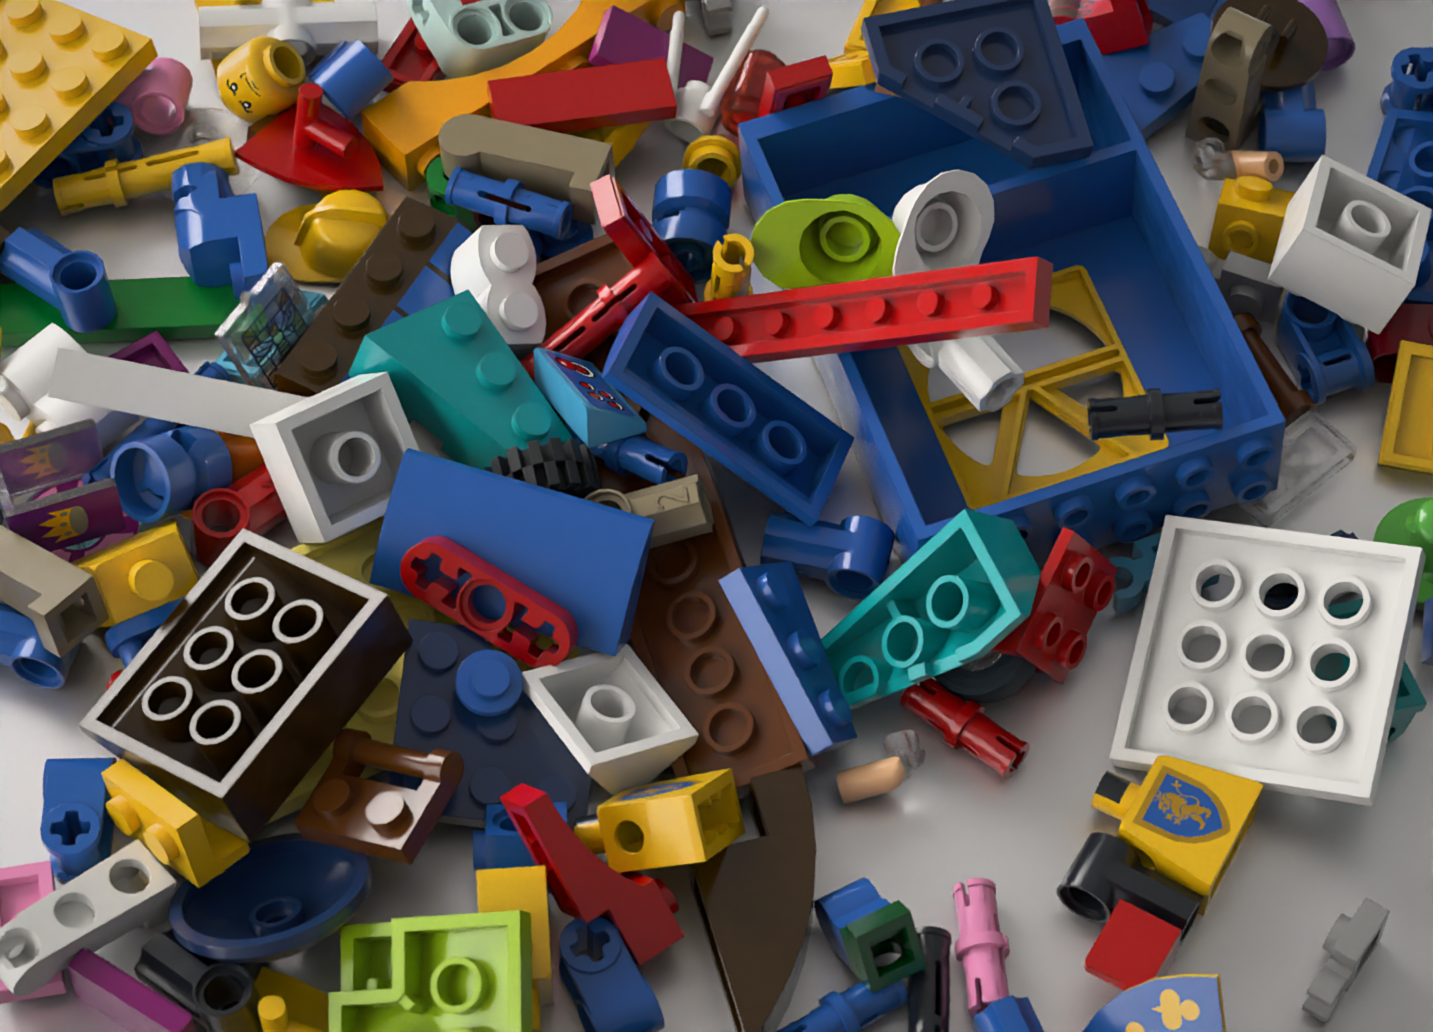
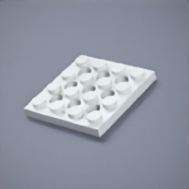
(1257, 559)

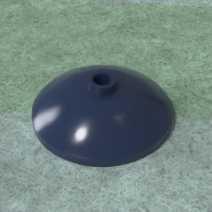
(271, 901)

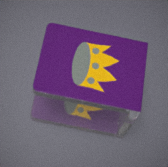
(52, 460)

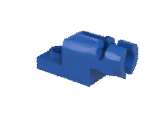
(216, 231)

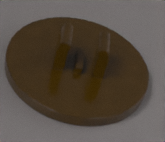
(1296, 45)

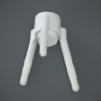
(699, 102)

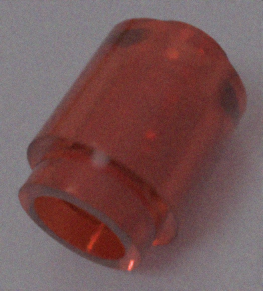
(745, 91)

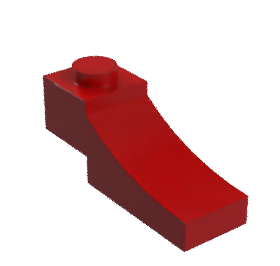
(586, 886)

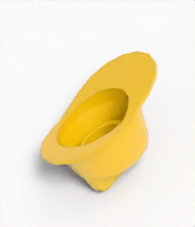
(326, 237)

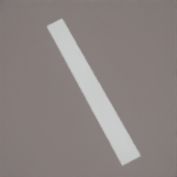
(178, 395)

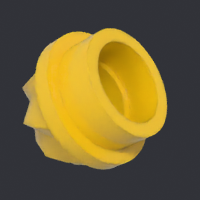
(714, 156)

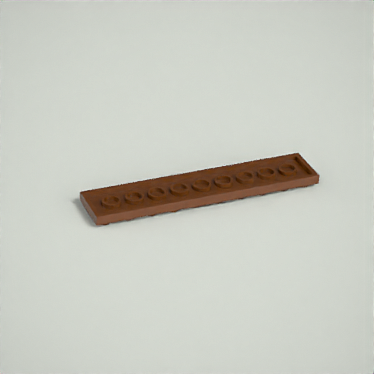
(682, 615)

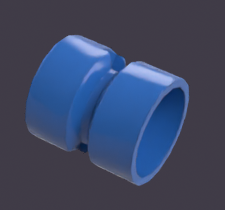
(691, 215)
(169, 471)

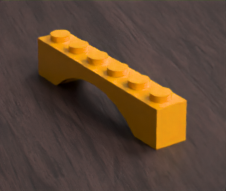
(408, 120)

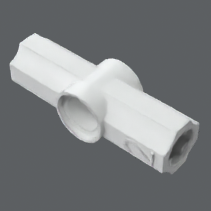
(304, 25)

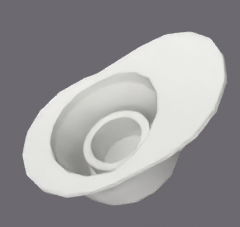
(943, 223)

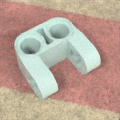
(480, 33)

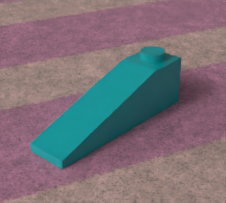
(936, 609)

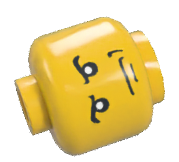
(260, 78)

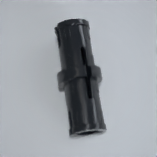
(1154, 414)

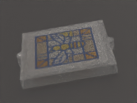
(266, 327)

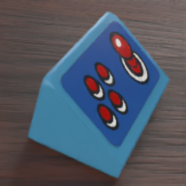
(585, 399)

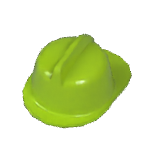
(824, 242)

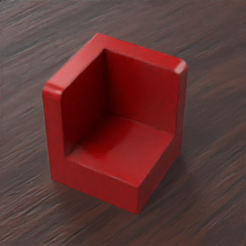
(1132, 948)

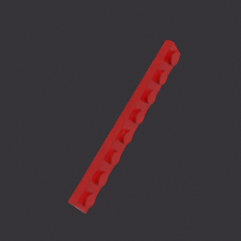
(881, 311)

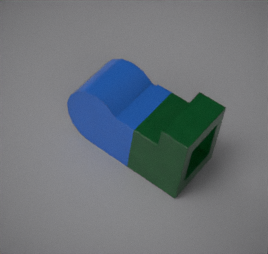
(865, 926)

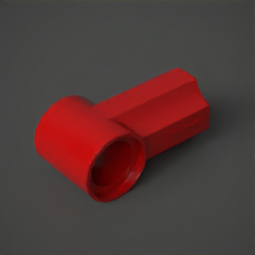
(246, 504)

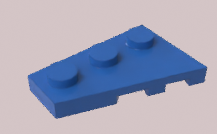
(1161, 75)
(791, 650)

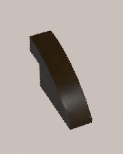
(760, 902)

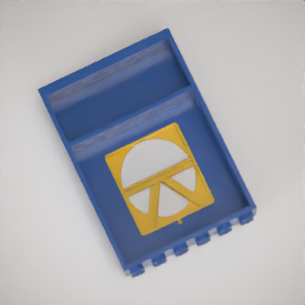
(1118, 268)

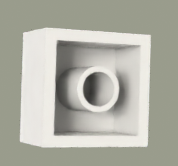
(1350, 244)
(336, 455)

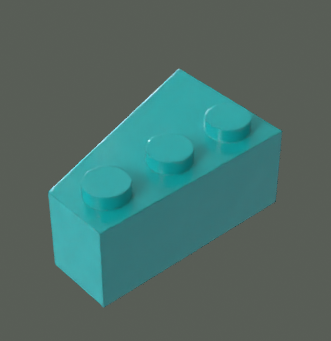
(460, 381)

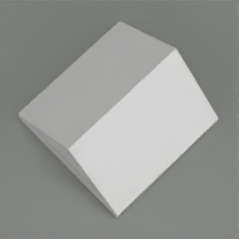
(611, 717)

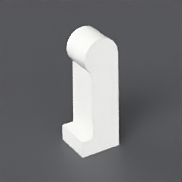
(84, 915)

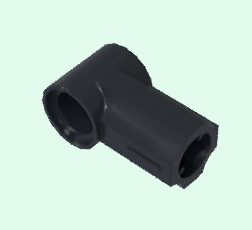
(1113, 871)
(200, 984)

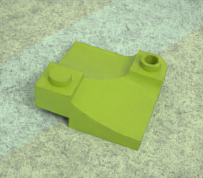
(436, 975)

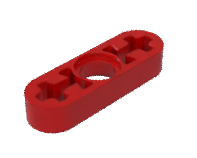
(455, 564)

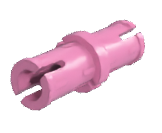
(981, 943)

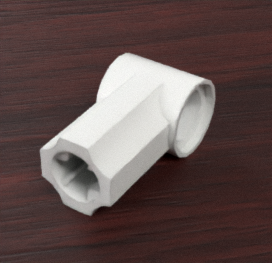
(976, 367)

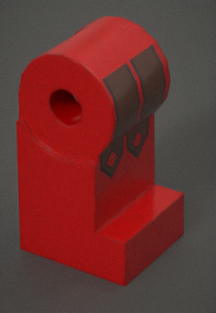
(1112, 23)

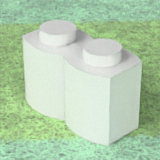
(499, 272)
(26, 386)

